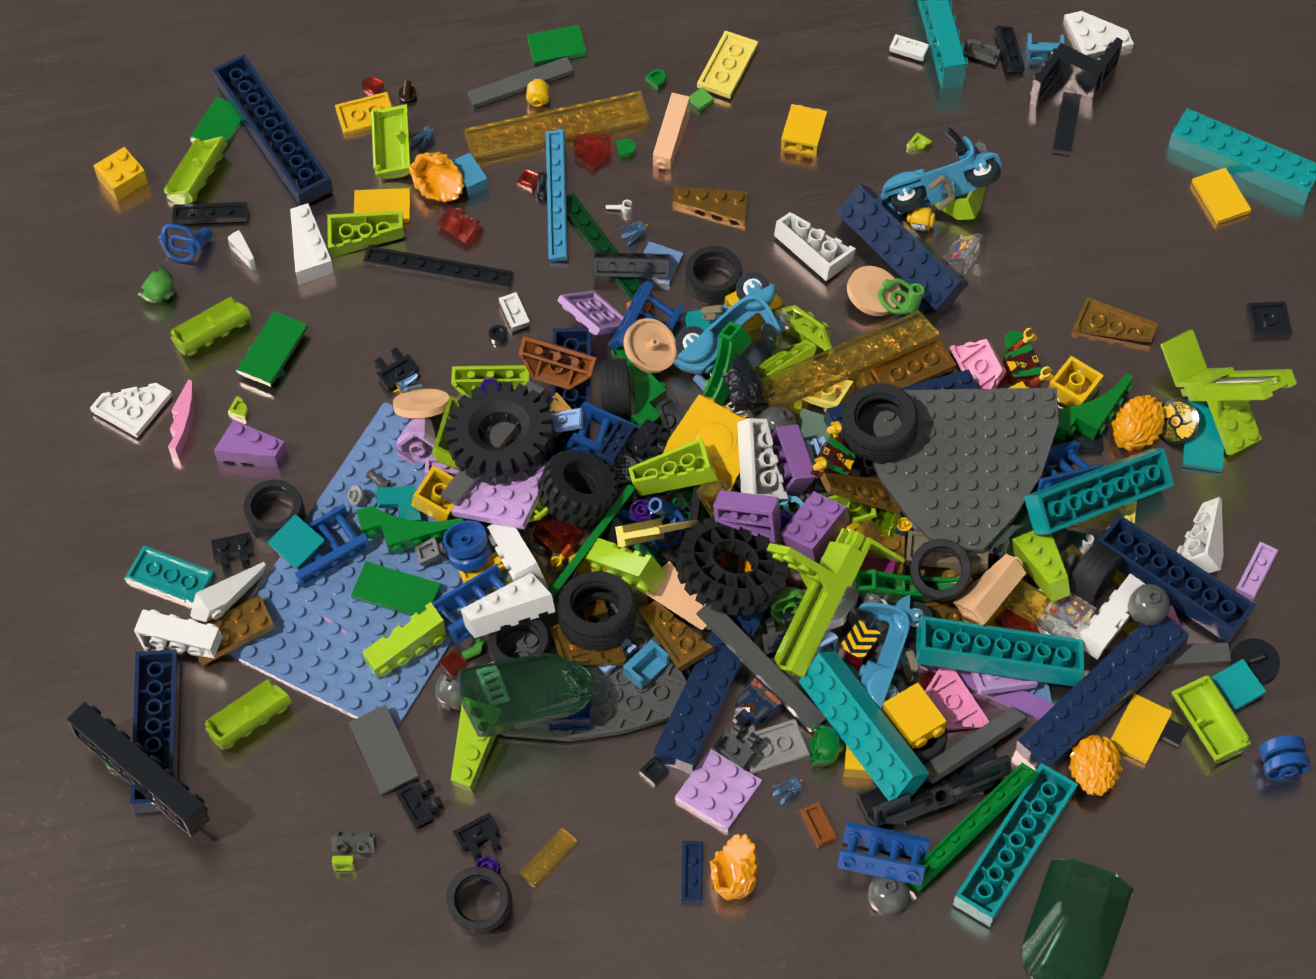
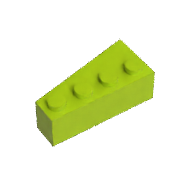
(674, 469)
(628, 565)
(406, 642)
(469, 754)

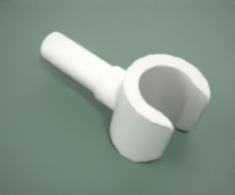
(625, 207)
(1086, 545)

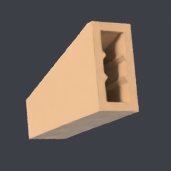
(672, 131)
(990, 590)
(675, 598)

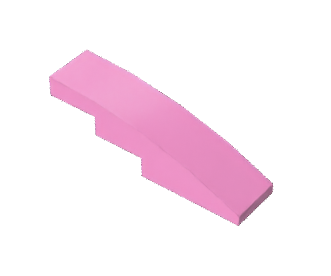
(183, 416)

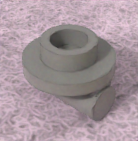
(356, 496)

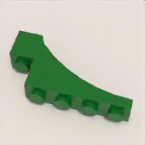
(732, 340)
(646, 391)
(1092, 416)
(399, 532)
(895, 586)

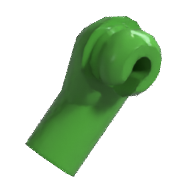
(476, 648)

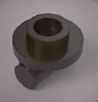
(407, 92)

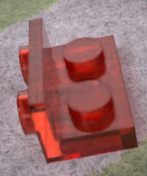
(459, 225)

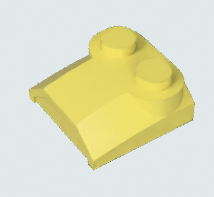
(832, 396)

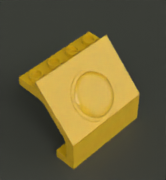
(719, 432)

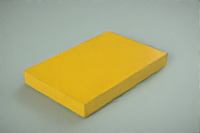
(356, 114)
(1221, 196)
(383, 200)
(1140, 728)

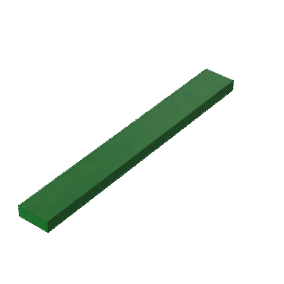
(586, 547)
(975, 822)

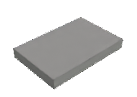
(781, 746)

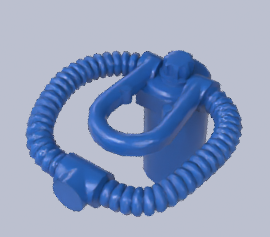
(195, 241)
(668, 510)

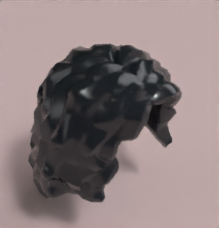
(743, 383)

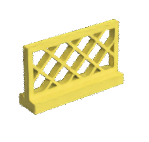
(647, 531)

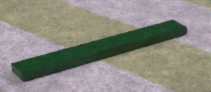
(597, 240)

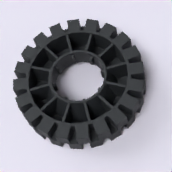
(494, 406)
(713, 583)

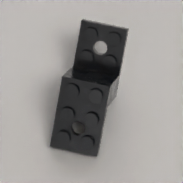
(1075, 70)

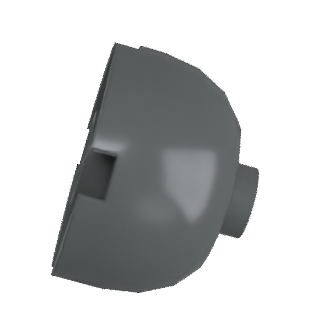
(777, 417)
(1149, 604)
(448, 693)
(888, 896)

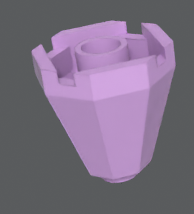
(416, 440)

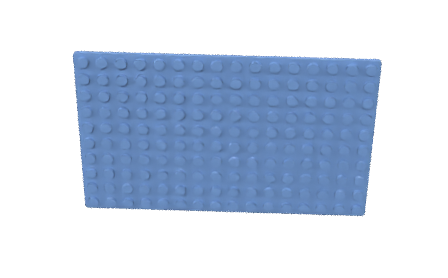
(316, 653)

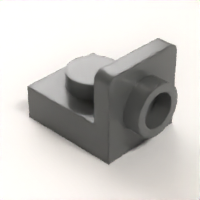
(431, 551)

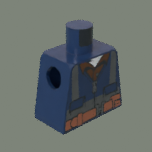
(757, 705)

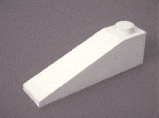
(1205, 540)
(218, 598)

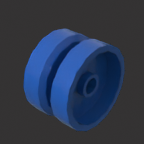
(467, 545)
(1284, 758)

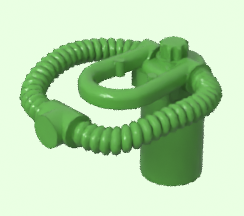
(912, 299)

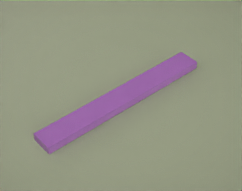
(1019, 699)

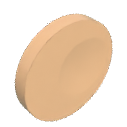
(864, 288)
(650, 345)
(420, 403)

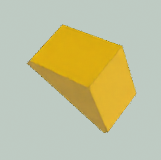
(853, 767)

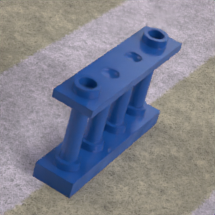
(636, 309)
(606, 420)
(1060, 455)
(340, 553)
(460, 597)
(887, 841)

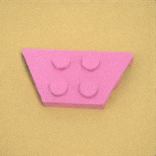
(981, 361)
(955, 701)

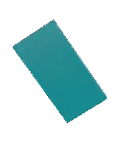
(1205, 449)
(169, 575)

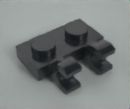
(397, 371)
(644, 439)
(233, 546)
(772, 638)
(738, 752)
(414, 804)
(476, 832)

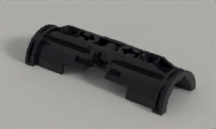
(968, 779)

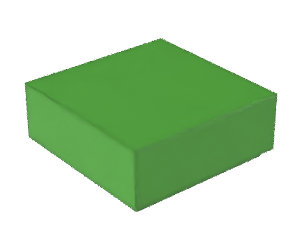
(701, 99)

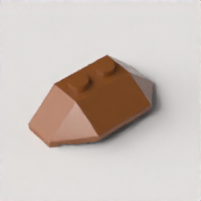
(555, 363)

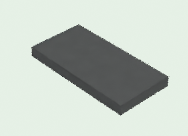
(383, 750)

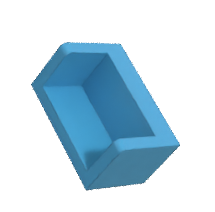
(1040, 50)
(472, 174)
(646, 664)

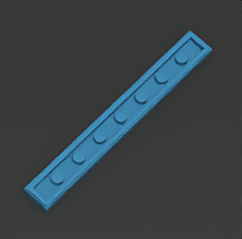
(556, 196)

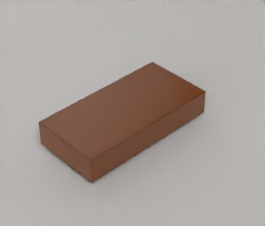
(818, 824)

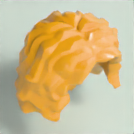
(436, 177)
(1138, 423)
(1095, 764)
(735, 868)

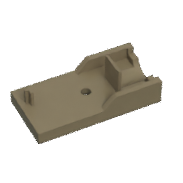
(979, 561)

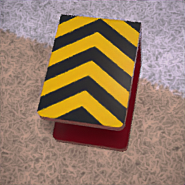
(859, 645)

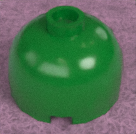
(825, 745)

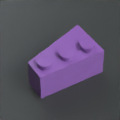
(250, 446)
(749, 511)

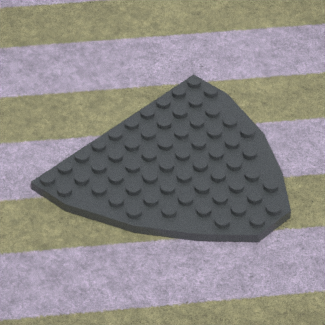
(969, 461)
(615, 702)

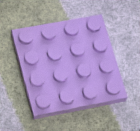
(502, 503)

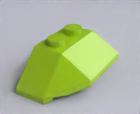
(806, 326)
(786, 358)
(470, 377)

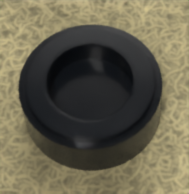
(498, 334)

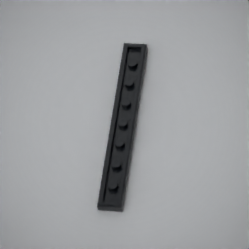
(438, 267)

